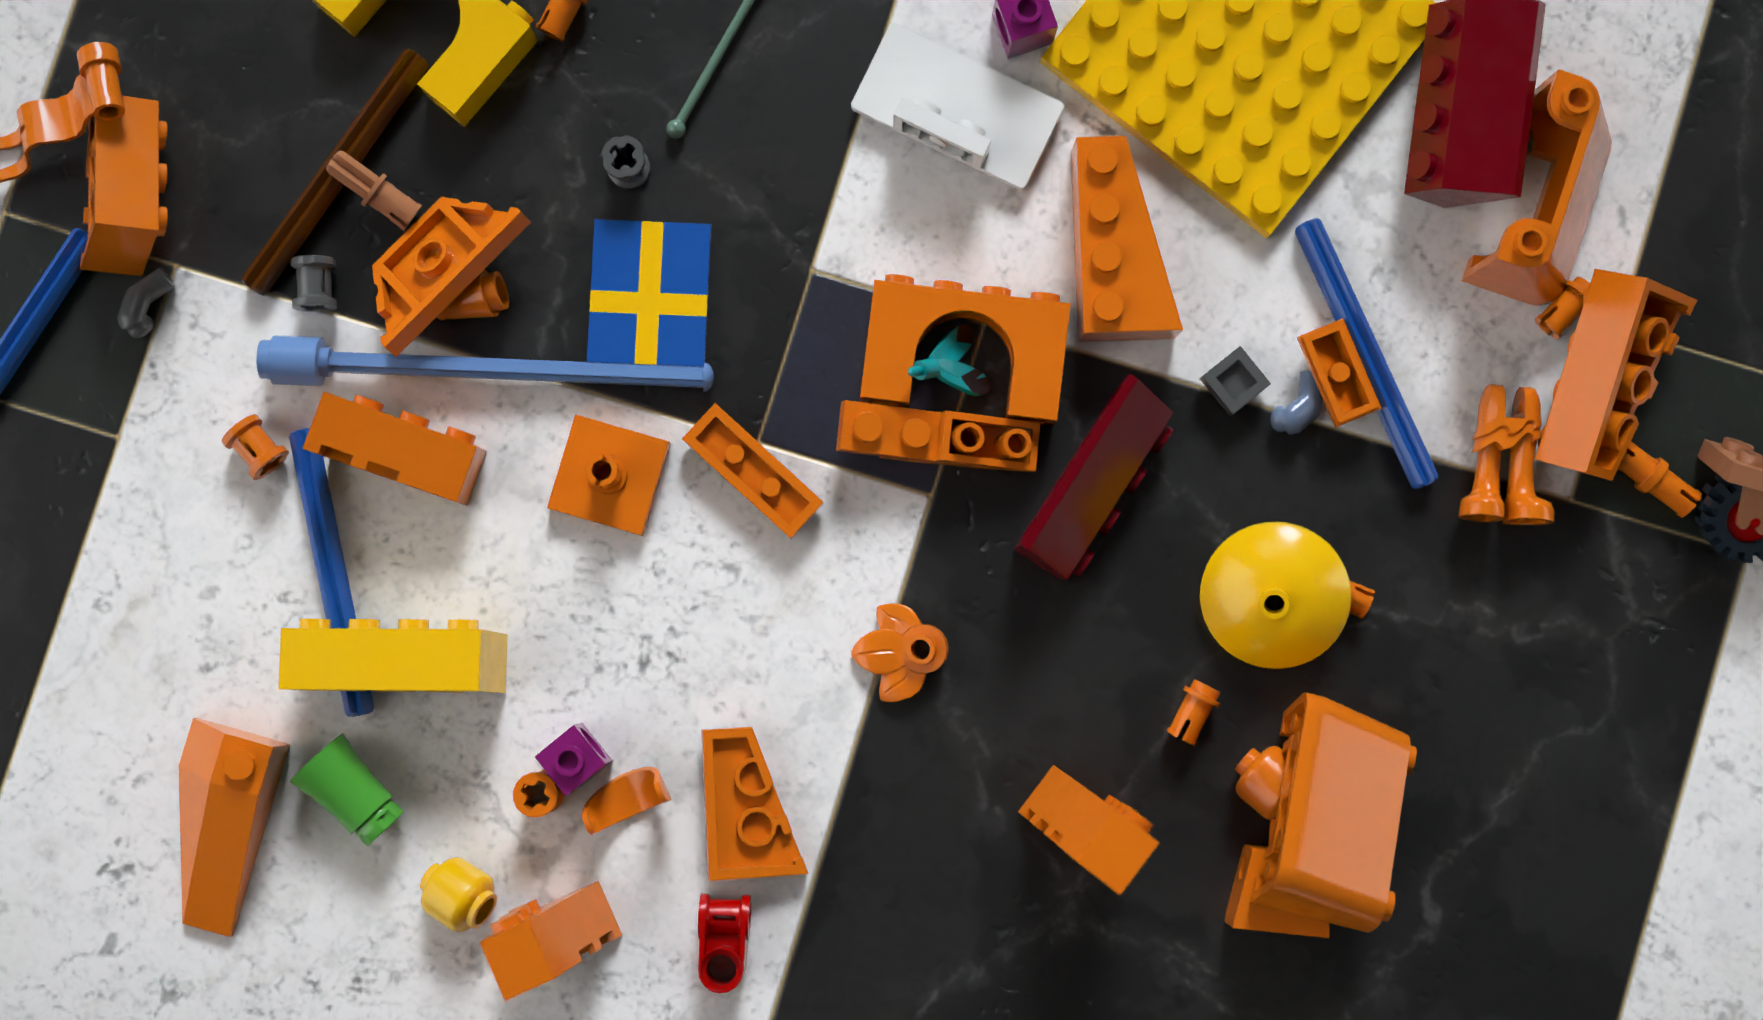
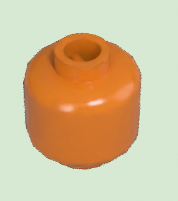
(1261, 780)

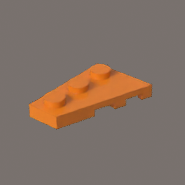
(743, 813)

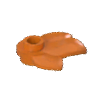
(893, 653)

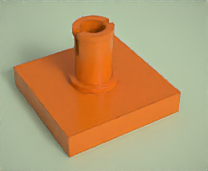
(609, 475)

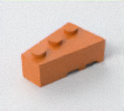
(545, 941)

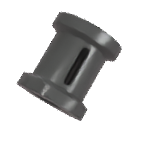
(625, 176)
(314, 283)

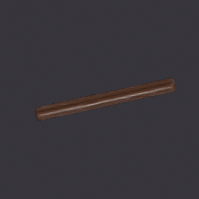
(324, 187)

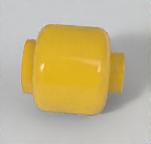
(458, 894)

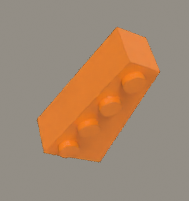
(1117, 256)
(1610, 371)
(1095, 832)

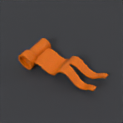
(66, 117)

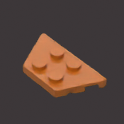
(437, 263)

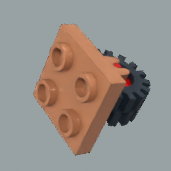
(1734, 507)

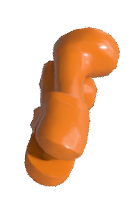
(1494, 435)

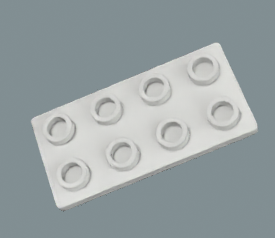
(957, 106)

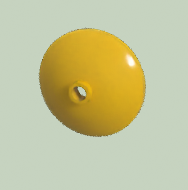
(1280, 562)

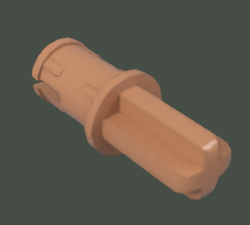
(373, 189)

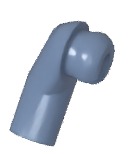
(1302, 410)

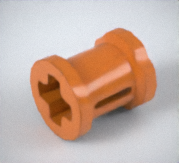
(255, 446)
(523, 795)

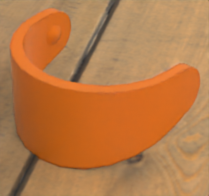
(624, 798)

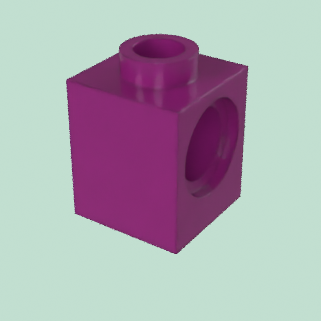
(1024, 25)
(573, 758)

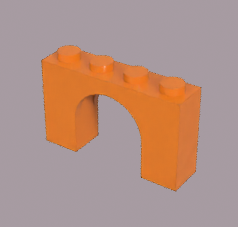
(1029, 327)

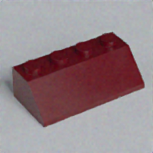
(1474, 101)
(1095, 480)

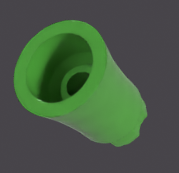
(348, 790)

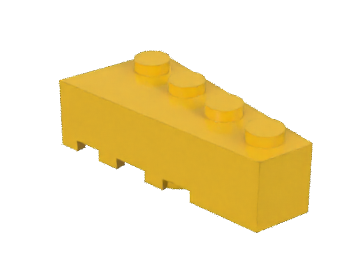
(392, 659)

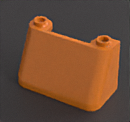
(1540, 252)
(1336, 816)

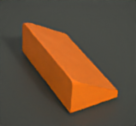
(1339, 373)

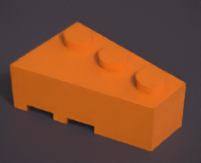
(125, 189)
(396, 447)

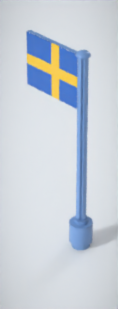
(641, 330)

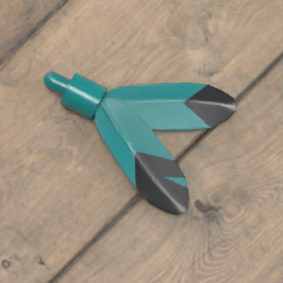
(945, 366)

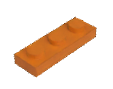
(753, 471)

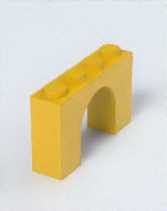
(476, 63)

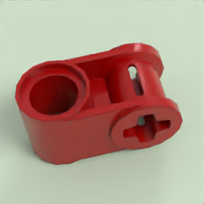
(723, 937)

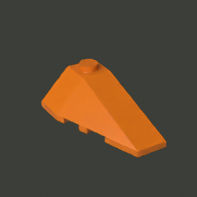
(224, 808)

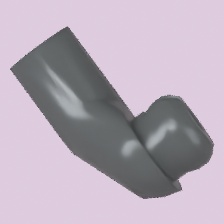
(137, 301)

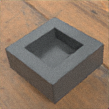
(1235, 381)

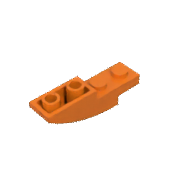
(938, 437)

